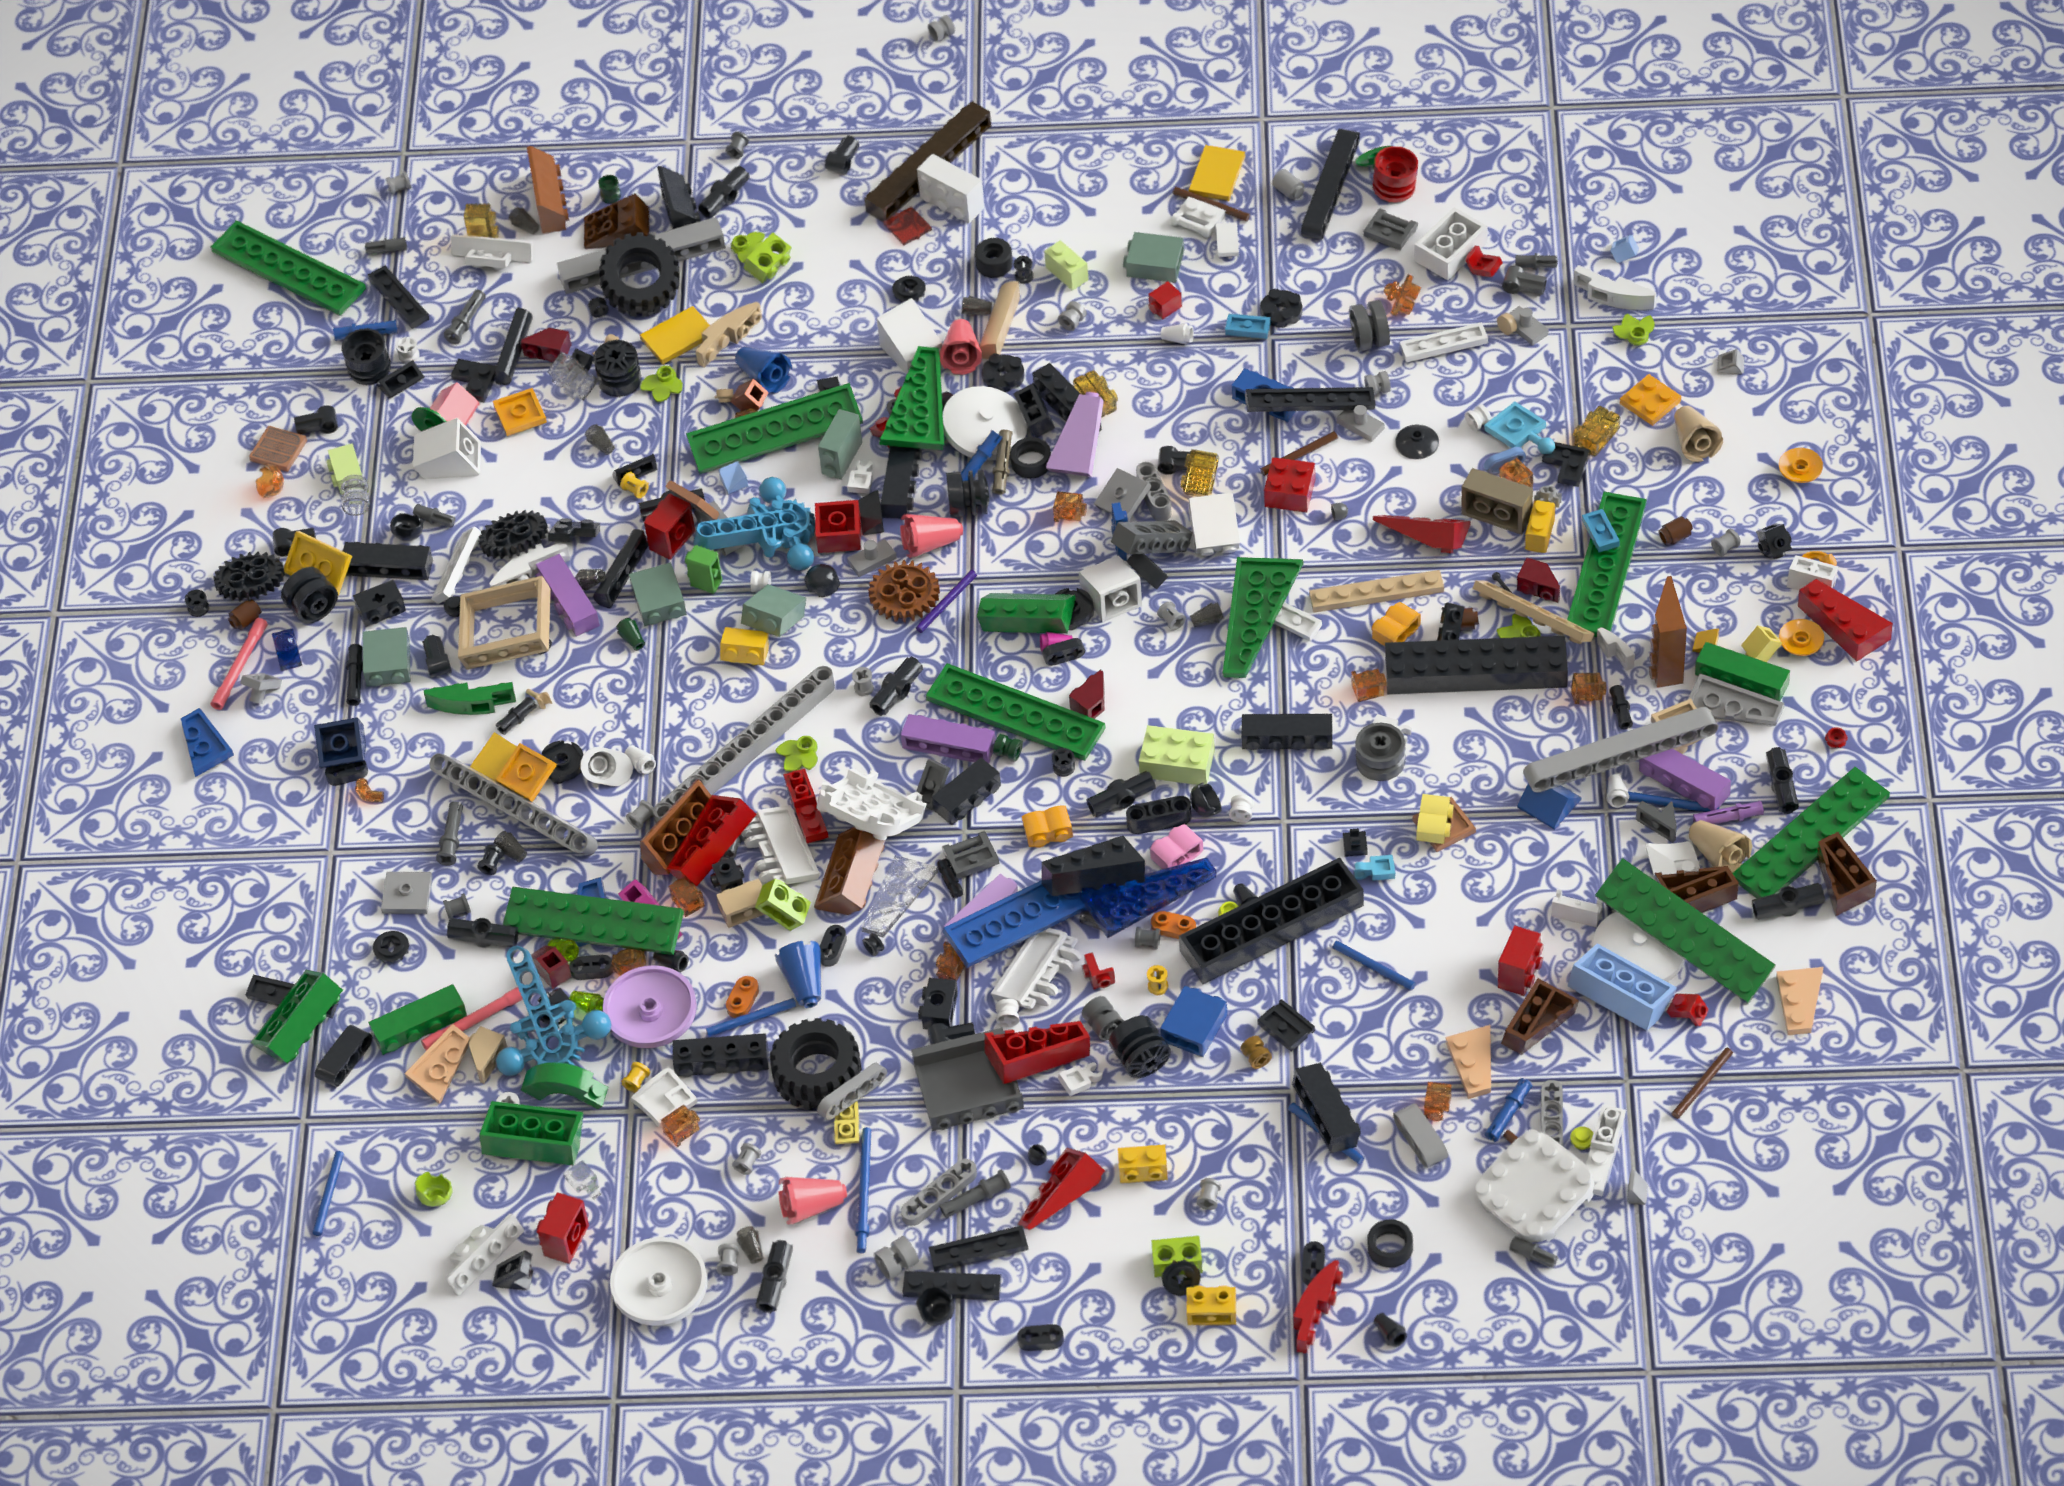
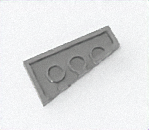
(1734, 703)

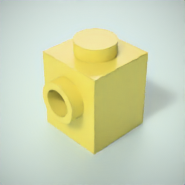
(1761, 643)

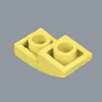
(847, 1125)

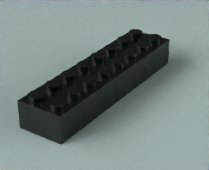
(1476, 665)
(1271, 920)

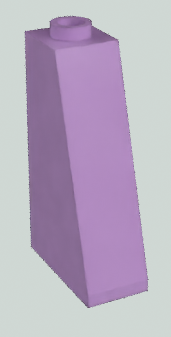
(1078, 440)
(993, 892)

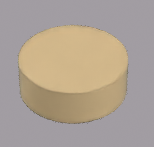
(1507, 323)

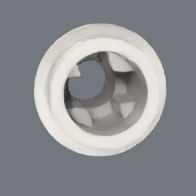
(1178, 333)
(641, 760)
(1616, 791)

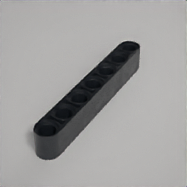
(1330, 184)

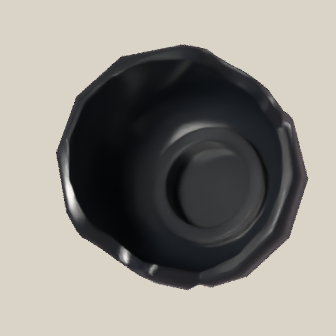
(406, 526)
(822, 580)
(1205, 800)
(935, 1305)

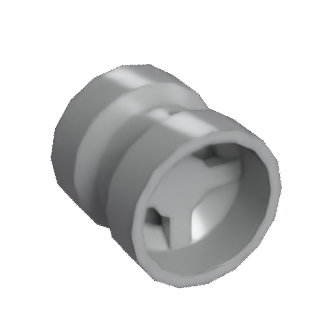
(941, 28)
(1070, 318)
(1379, 382)

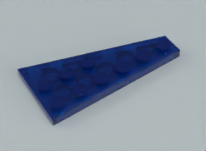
(1125, 905)

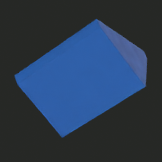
(1549, 805)

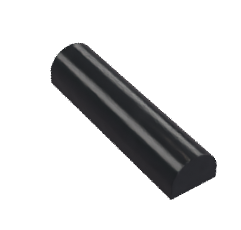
(512, 346)
(621, 568)

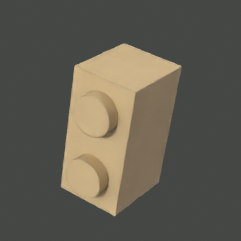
(739, 903)

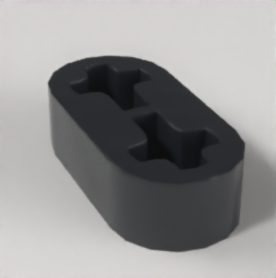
(1063, 651)
(346, 773)
(836, 947)
(591, 967)
(1308, 1263)
(1040, 1337)

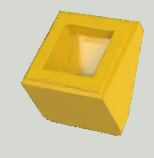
(1705, 636)

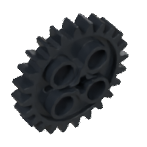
(513, 534)
(249, 576)

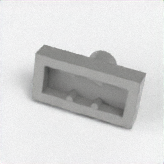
(1528, 326)
(1361, 423)
(871, 557)
(260, 683)

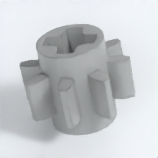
(1548, 494)

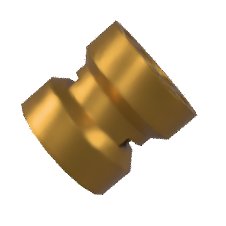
(1257, 1053)

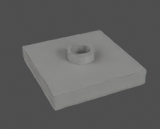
(1124, 489)
(406, 892)

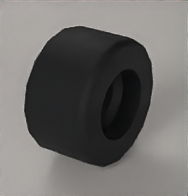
(996, 266)

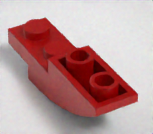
(805, 806)
(1314, 1302)

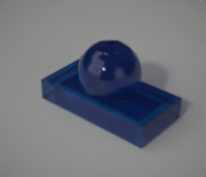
(286, 649)

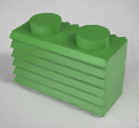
(703, 569)

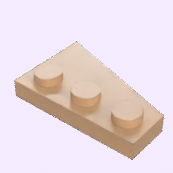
(1799, 997)
(1472, 1059)
(439, 1063)

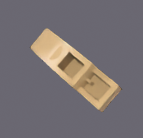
(728, 328)

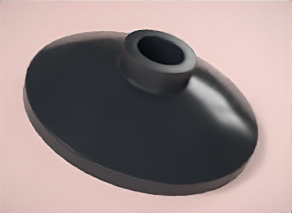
(1417, 441)

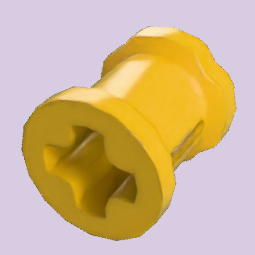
(638, 493)
(1161, 979)
(635, 1077)

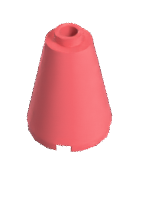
(960, 349)
(927, 533)
(808, 1197)

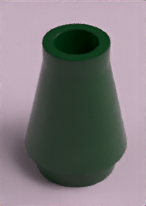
(630, 633)

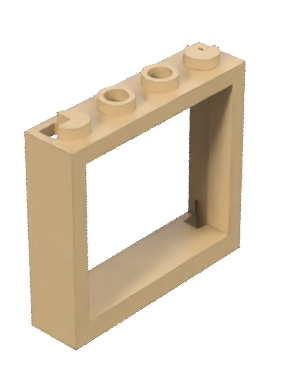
(510, 648)

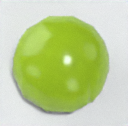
(433, 1189)

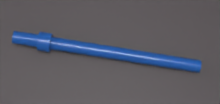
(862, 1227)

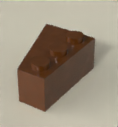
(1844, 874)
(1702, 888)
(1538, 1016)

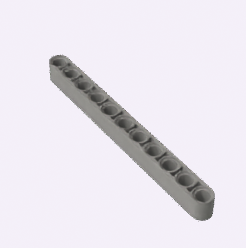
(756, 736)

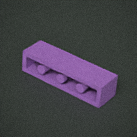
(568, 596)
(947, 738)
(1687, 778)

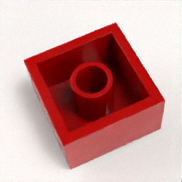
(1289, 484)
(669, 526)
(838, 526)
(1520, 960)
(562, 1227)

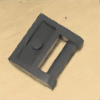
(1388, 233)
(972, 859)

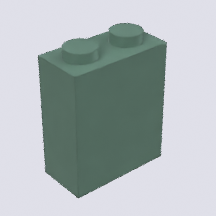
(1154, 257)
(840, 444)
(657, 594)
(773, 610)
(386, 656)

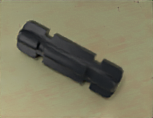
(950, 878)

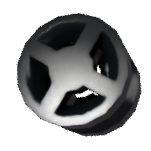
(196, 603)
(1059, 759)

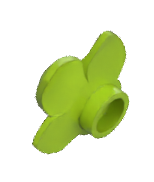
(745, 245)
(1633, 330)
(662, 383)
(1520, 627)
(797, 754)

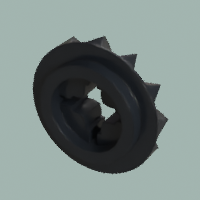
(912, 283)
(382, 944)
(1171, 1282)

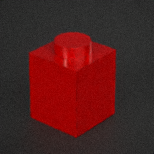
(1165, 300)

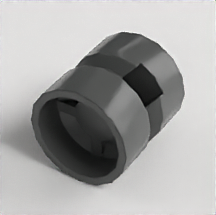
(1101, 1017)

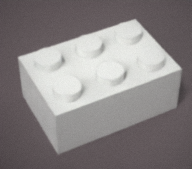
(950, 188)
(1449, 243)

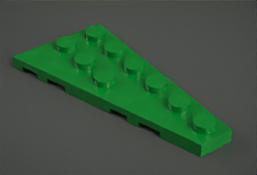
(918, 411)
(1256, 600)

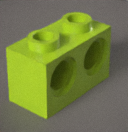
(764, 255)
(783, 904)
(1176, 1250)

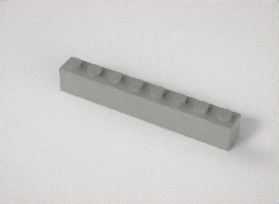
(686, 242)

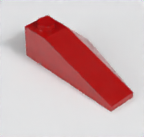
(1439, 533)
(1070, 1178)

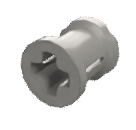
(398, 183)
(1725, 542)
(1171, 615)
(862, 678)
(640, 814)
(746, 1159)
(1208, 1195)
(727, 1260)

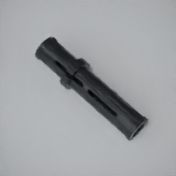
(354, 666)

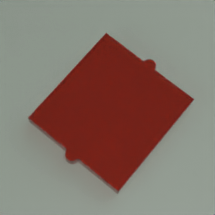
(907, 225)

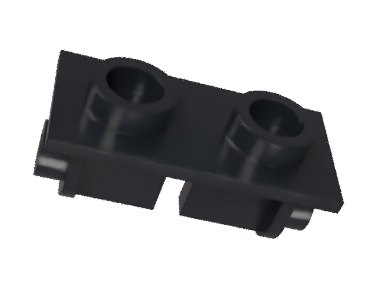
(1451, 619)

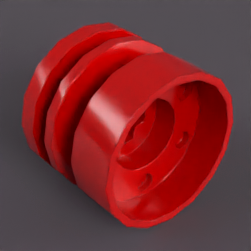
(1395, 174)

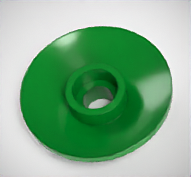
(1368, 158)
(426, 418)

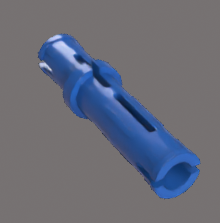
(382, 327)
(984, 451)
(1513, 1102)

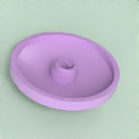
(650, 1006)

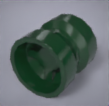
(609, 189)
(1007, 747)

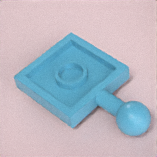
(1517, 426)

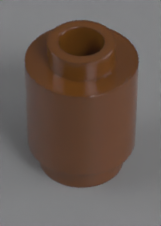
(1675, 530)
(244, 614)
(1469, 619)

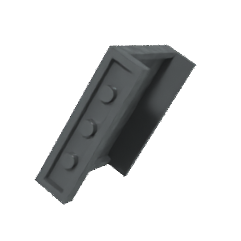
(962, 1083)

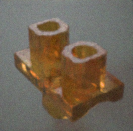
(1399, 293)

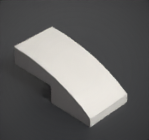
(1227, 239)
(1613, 645)

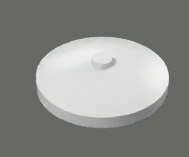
(977, 411)
(1637, 946)
(658, 1281)

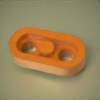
(1172, 925)
(743, 995)

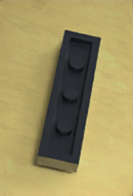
(398, 296)
(273, 992)
(978, 1248)
(957, 1284)

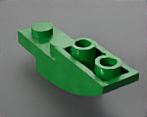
(466, 701)

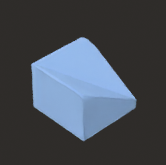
(1624, 249)
(733, 477)

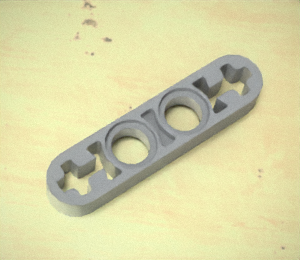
(852, 1091)
(1552, 1121)
(935, 1189)

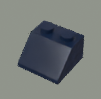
(340, 742)

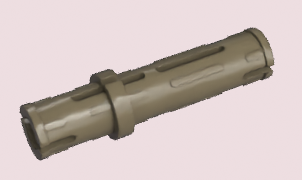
(1001, 469)

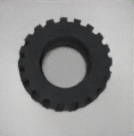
(639, 299)
(807, 1040)

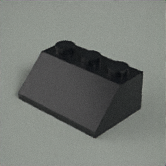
(676, 198)

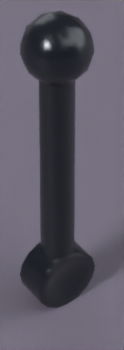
(1497, 577)

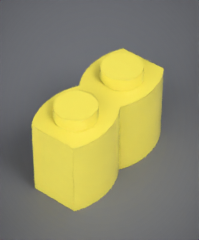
(1433, 819)

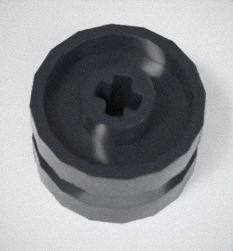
(309, 595)

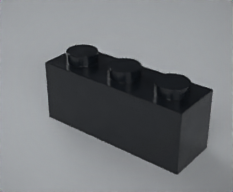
(966, 791)

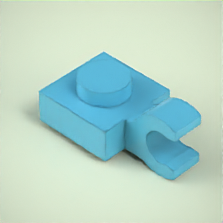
(1378, 866)

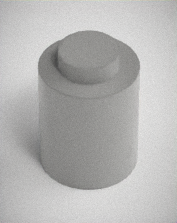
(1288, 184)

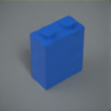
(1194, 1021)

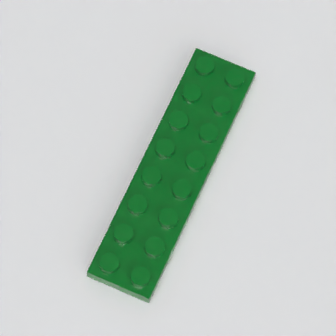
(288, 268)
(769, 428)
(1606, 571)
(1015, 711)
(1797, 844)
(594, 920)
(1685, 930)

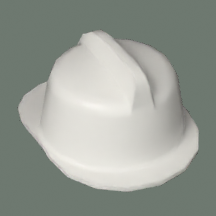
(606, 766)

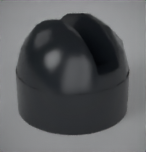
(1035, 1157)

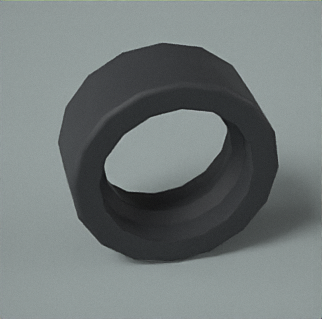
(1025, 445)
(1147, 569)
(1394, 1259)

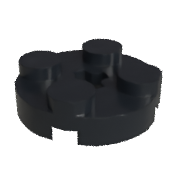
(1281, 298)
(999, 363)
(1084, 607)
(569, 769)

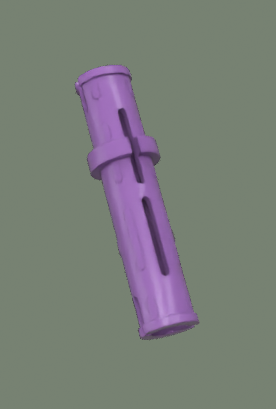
(1732, 813)

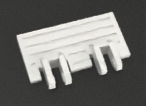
(781, 846)
(1037, 961)

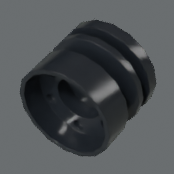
(366, 356)
(617, 368)
(967, 493)
(1139, 1046)

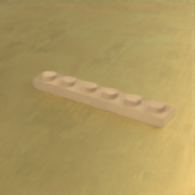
(1376, 591)
(1525, 608)

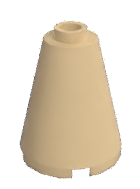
(1697, 434)
(1720, 844)

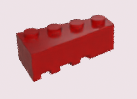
(1844, 620)
(710, 837)
(1036, 1050)

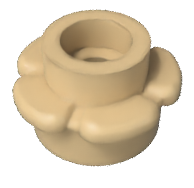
(724, 395)

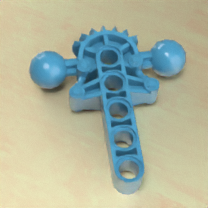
(765, 525)
(595, 1024)

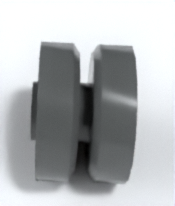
(1369, 325)
(1380, 751)

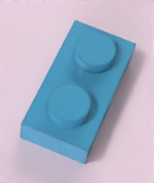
(1247, 326)
(1600, 530)

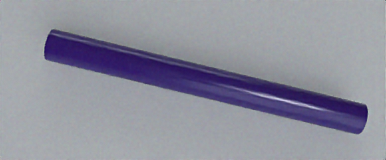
(946, 601)

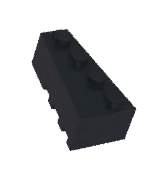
(1093, 867)

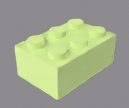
(1177, 755)

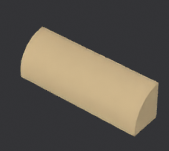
(1000, 319)

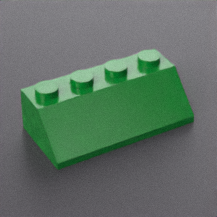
(1025, 612)
(297, 1016)
(531, 1133)

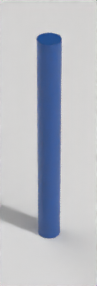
(1664, 801)
(1374, 965)
(750, 1017)
(1304, 1116)
(328, 1193)

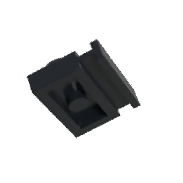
(1286, 1025)

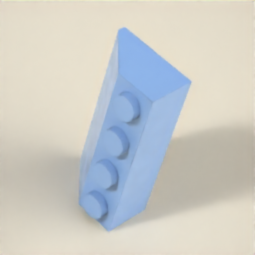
(1621, 986)

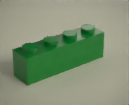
(1742, 671)
(417, 1019)

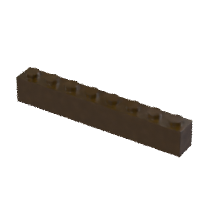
(946, 144)

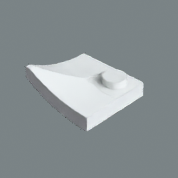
(1672, 857)
(663, 1095)

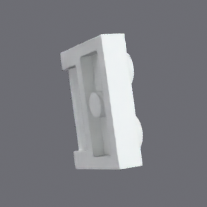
(1200, 213)

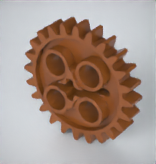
(904, 591)

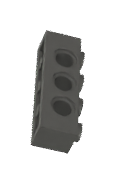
(1151, 537)

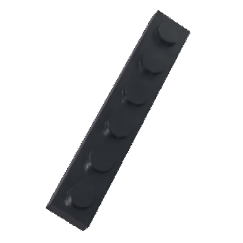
(1309, 399)

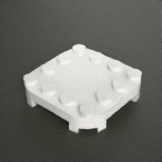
(871, 804)
(1535, 1186)

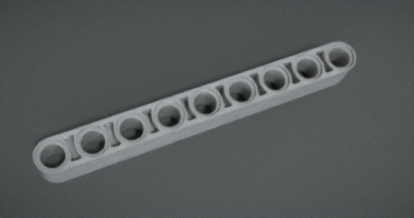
(1620, 749)
(521, 808)

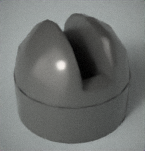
(1339, 511)

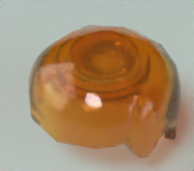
(270, 482)
(627, 960)

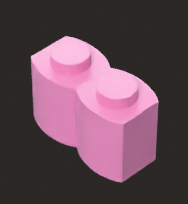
(1177, 848)

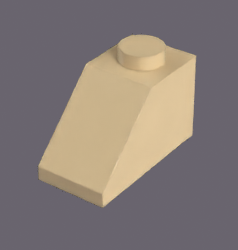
(484, 1050)

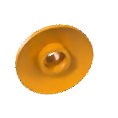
(1800, 465)
(1801, 630)

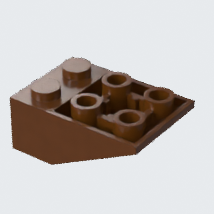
(616, 220)

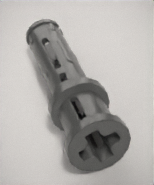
(457, 329)
(449, 841)
(984, 1189)

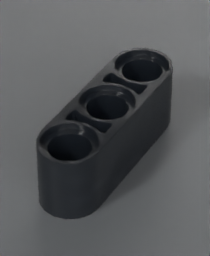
(1158, 815)
(343, 1055)

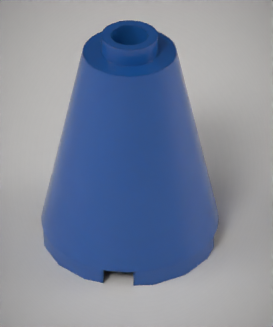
(765, 367)
(802, 971)

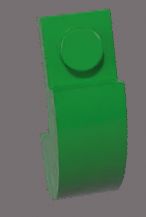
(564, 1079)

